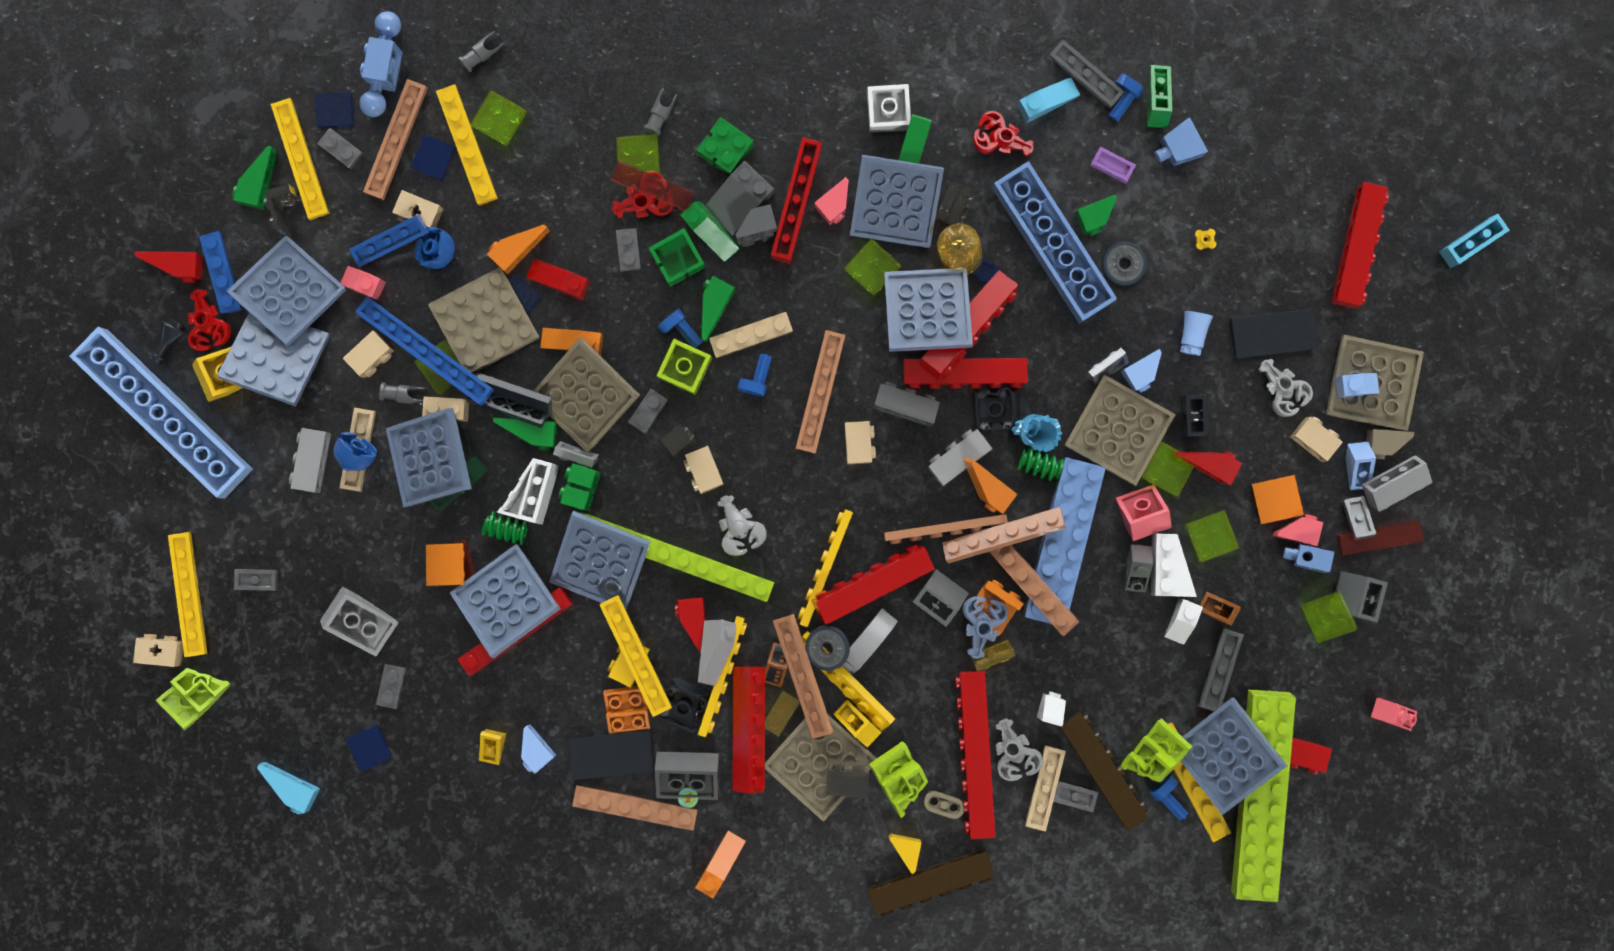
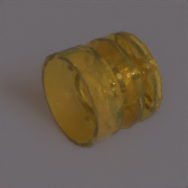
(970, 251)

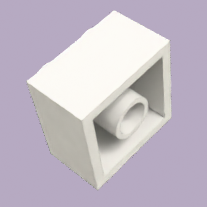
(888, 108)

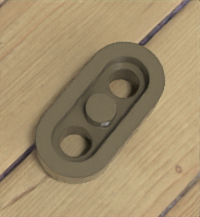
(942, 807)

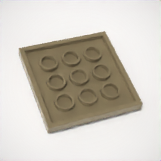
(483, 321)
(1397, 381)
(586, 394)
(1119, 430)
(803, 764)

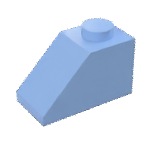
(1142, 372)
(1357, 385)
(1359, 464)
(535, 750)

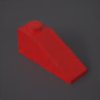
(182, 265)
(558, 279)
(1214, 464)
(692, 618)

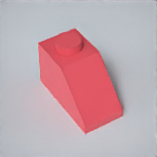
(833, 203)
(363, 283)
(1301, 530)

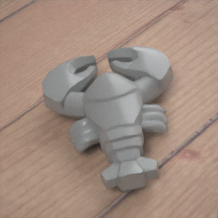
(1283, 387)
(739, 527)
(1015, 752)

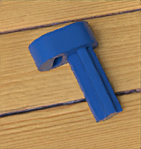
(1132, 90)
(677, 320)
(757, 386)
(1161, 792)

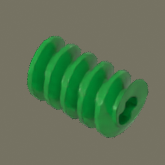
(1040, 464)
(505, 528)

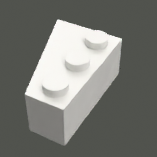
(532, 493)
(1169, 569)

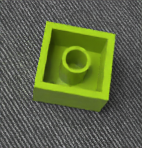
(684, 366)

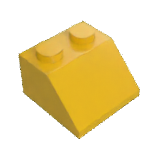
(207, 370)

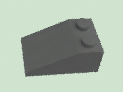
(739, 195)

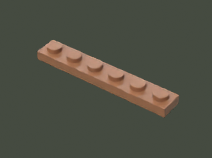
(395, 139)
(820, 391)
(936, 530)
(1004, 535)
(1035, 588)
(803, 676)
(634, 807)

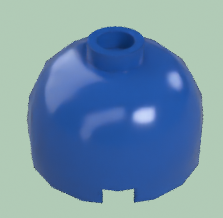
(435, 249)
(353, 453)

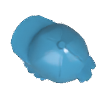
(1038, 432)

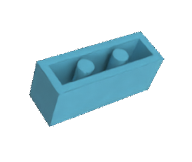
(1474, 240)

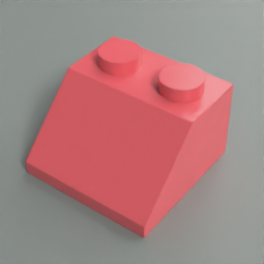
(1144, 512)

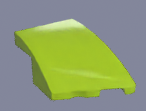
(191, 696)
(1157, 752)
(899, 777)

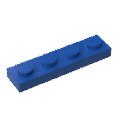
(389, 240)
(220, 271)

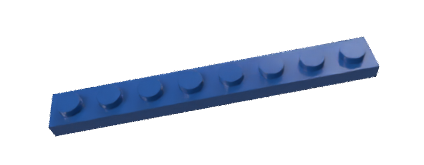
(424, 351)

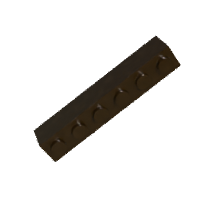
(1103, 770)
(931, 882)

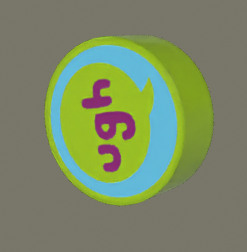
(687, 802)

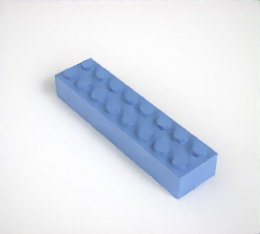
(1053, 242)
(1063, 550)

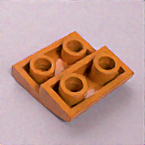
(1278, 499)
(444, 564)
(626, 710)

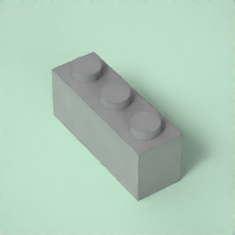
(310, 460)
(952, 463)
(1397, 483)

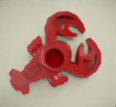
(1001, 138)
(640, 201)
(206, 322)

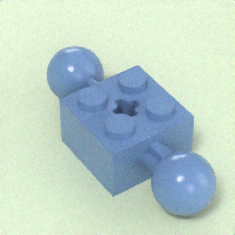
(381, 64)

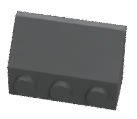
(906, 404)
(686, 769)

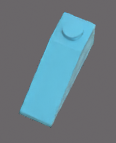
(1047, 99)
(291, 790)

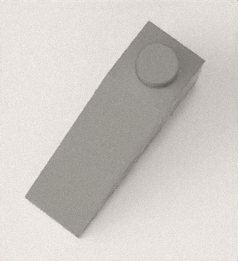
(716, 646)

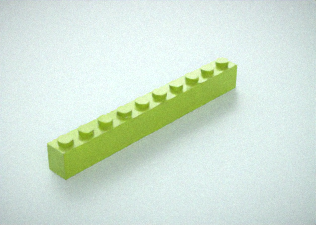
(702, 566)

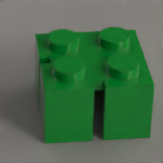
(726, 145)
(677, 257)
(579, 487)

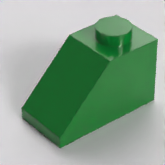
(1095, 216)

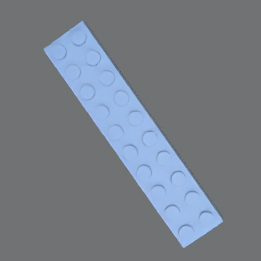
(161, 412)

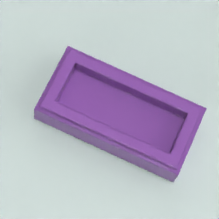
(1113, 165)

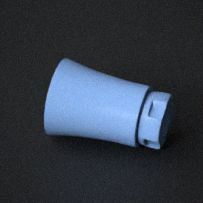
(1194, 332)

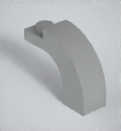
(869, 640)

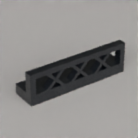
(513, 397)

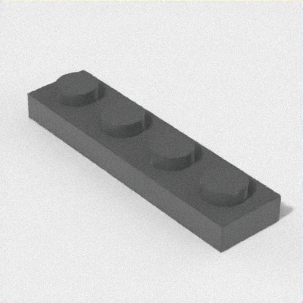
(1086, 74)
(1221, 670)

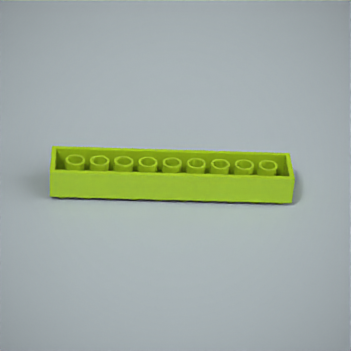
(1264, 810)

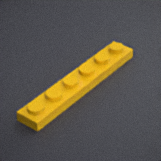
(466, 144)
(300, 159)
(827, 558)
(187, 594)
(635, 655)
(720, 687)
(857, 694)
(1204, 807)

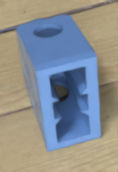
(1181, 144)
(1319, 559)

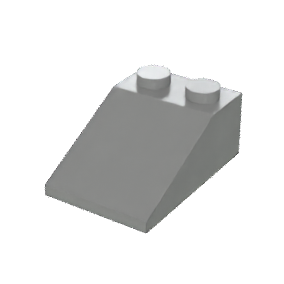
(358, 622)

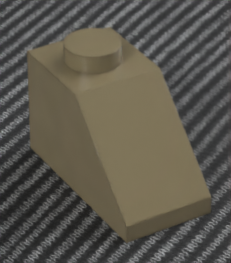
(1387, 442)

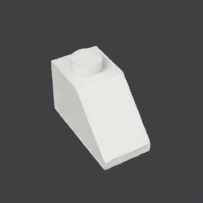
(1183, 621)
(1052, 709)

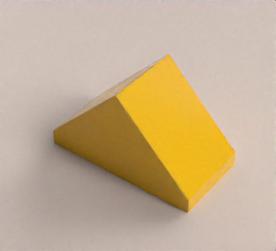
(491, 746)
(908, 849)

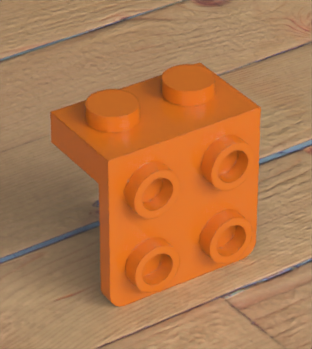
(994, 590)

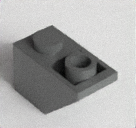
(1138, 568)

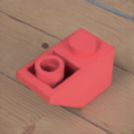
(1394, 714)

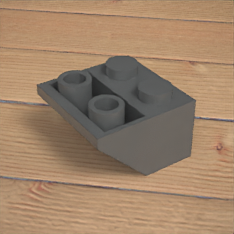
(757, 225)
(1362, 595)
(940, 598)

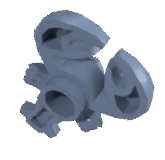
(982, 625)

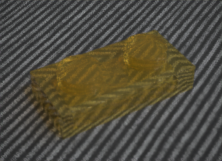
(995, 654)
(781, 713)

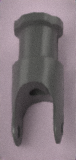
(477, 54)
(658, 115)
(401, 393)

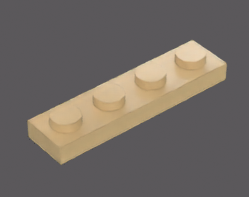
(751, 334)
(362, 426)
(1045, 788)

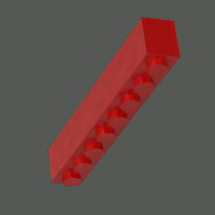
(976, 754)

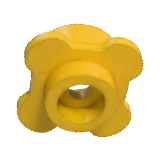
(1201, 244)

